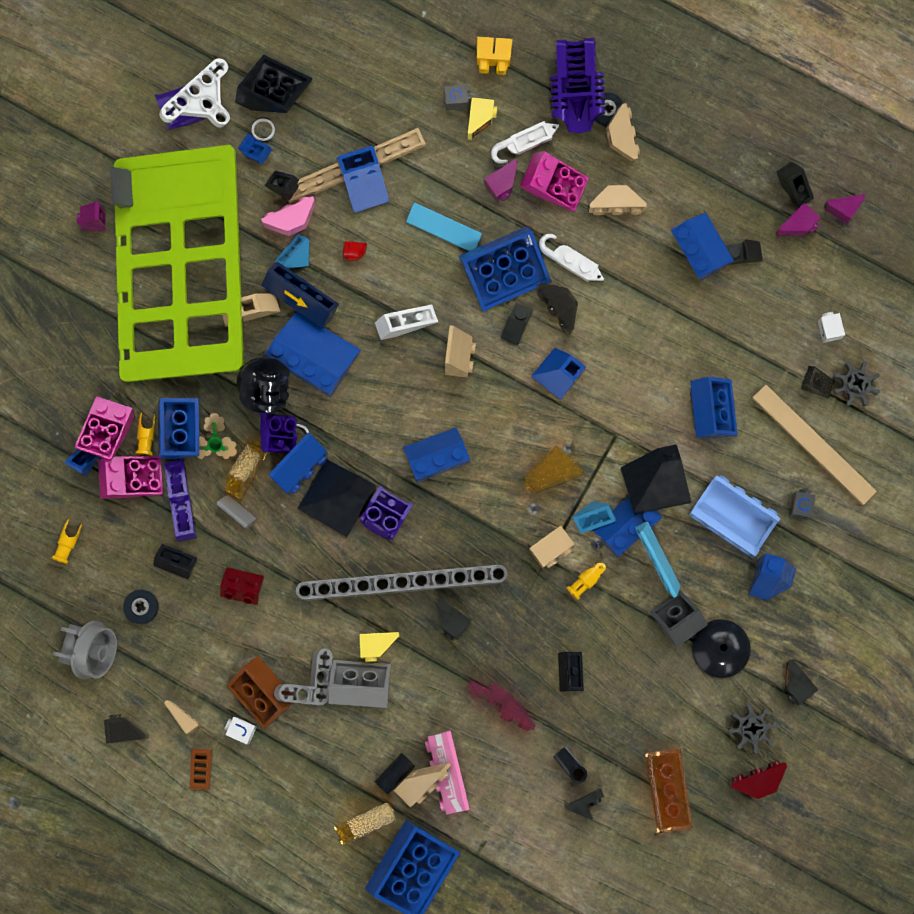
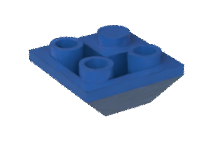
(558, 372)

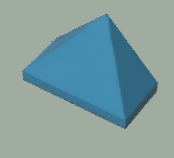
(296, 253)
(594, 516)

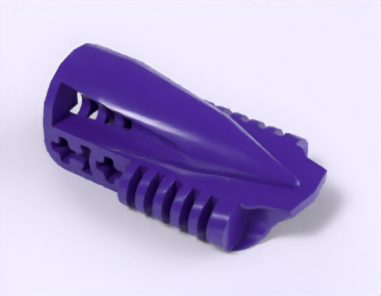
(577, 85)

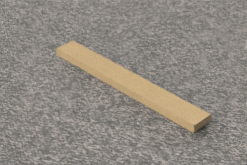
(332, 176)
(814, 445)

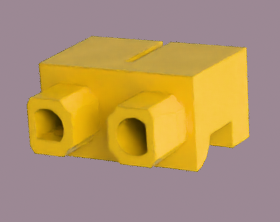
(500, 58)

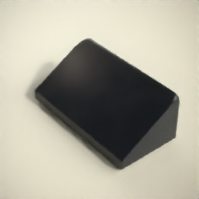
(174, 561)
(570, 671)

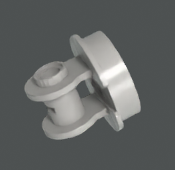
(88, 649)

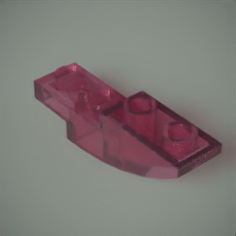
(510, 707)

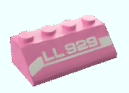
(452, 786)

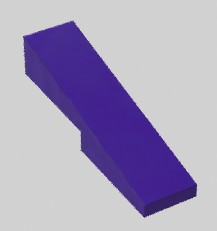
(180, 501)

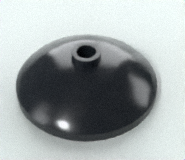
(707, 648)

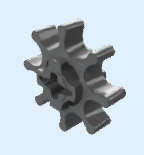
(856, 391)
(753, 737)

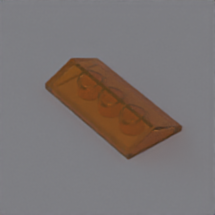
(669, 790)

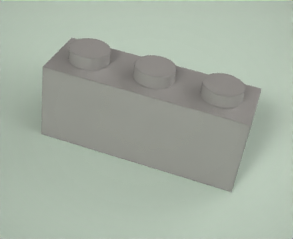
(359, 683)

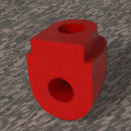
(354, 250)

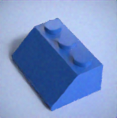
(702, 245)
(713, 407)
(178, 428)
(436, 454)
(299, 464)
(622, 533)

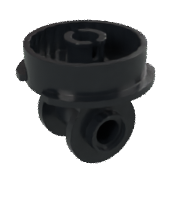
(274, 384)

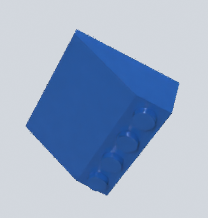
(505, 268)
(313, 353)
(412, 870)

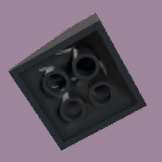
(271, 87)
(656, 480)
(337, 498)

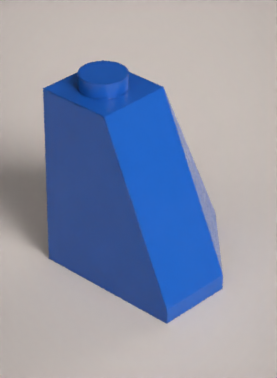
(771, 577)

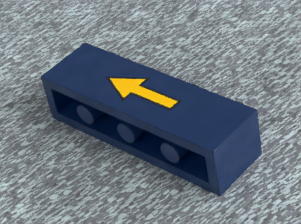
(300, 294)

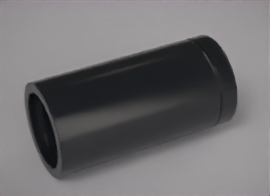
(394, 773)

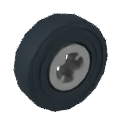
(613, 101)
(131, 610)

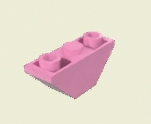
(290, 218)

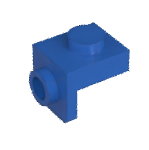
(254, 149)

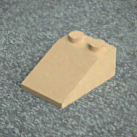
(458, 353)

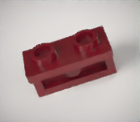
(241, 586)

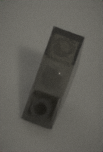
(560, 303)

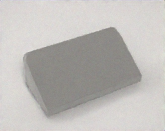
(236, 511)

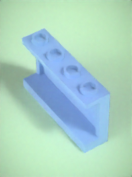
(734, 516)

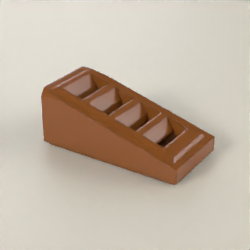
(209, 753)

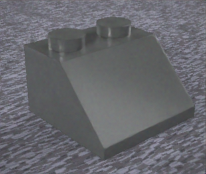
(678, 618)

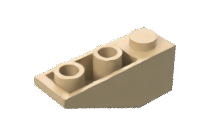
(420, 781)

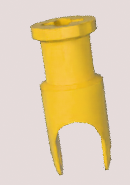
(145, 438)
(65, 545)
(586, 580)

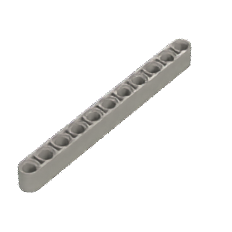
(392, 580)

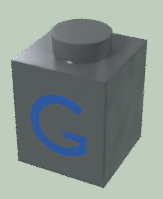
(457, 97)
(802, 504)

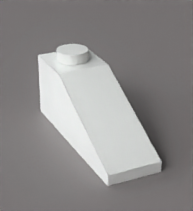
(405, 321)

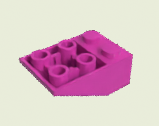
(554, 181)
(105, 428)
(130, 477)

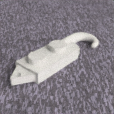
(525, 140)
(571, 260)

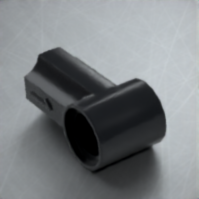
(569, 764)

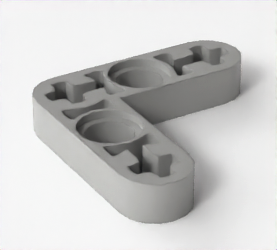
(312, 690)

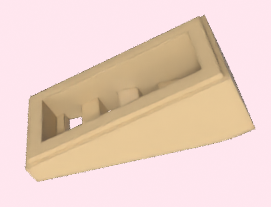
(185, 721)

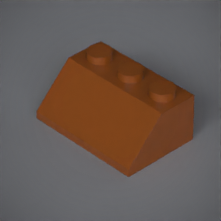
(255, 690)

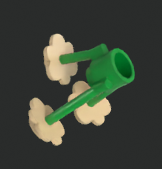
(222, 447)

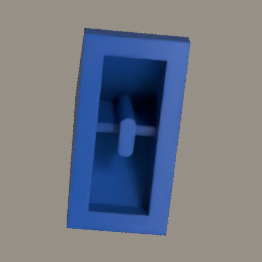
(81, 462)

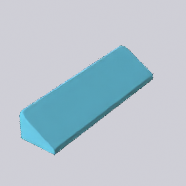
(443, 227)
(658, 558)

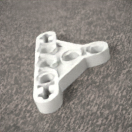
(194, 103)

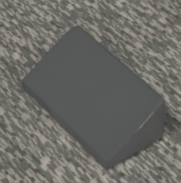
(121, 187)

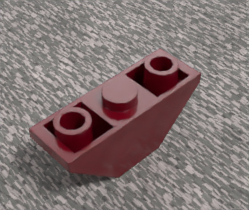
(760, 782)

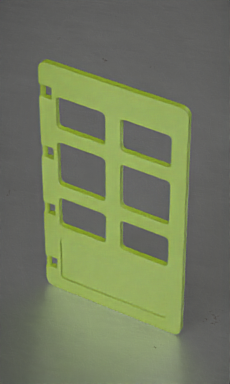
(172, 191)

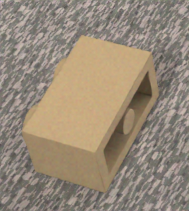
(551, 547)

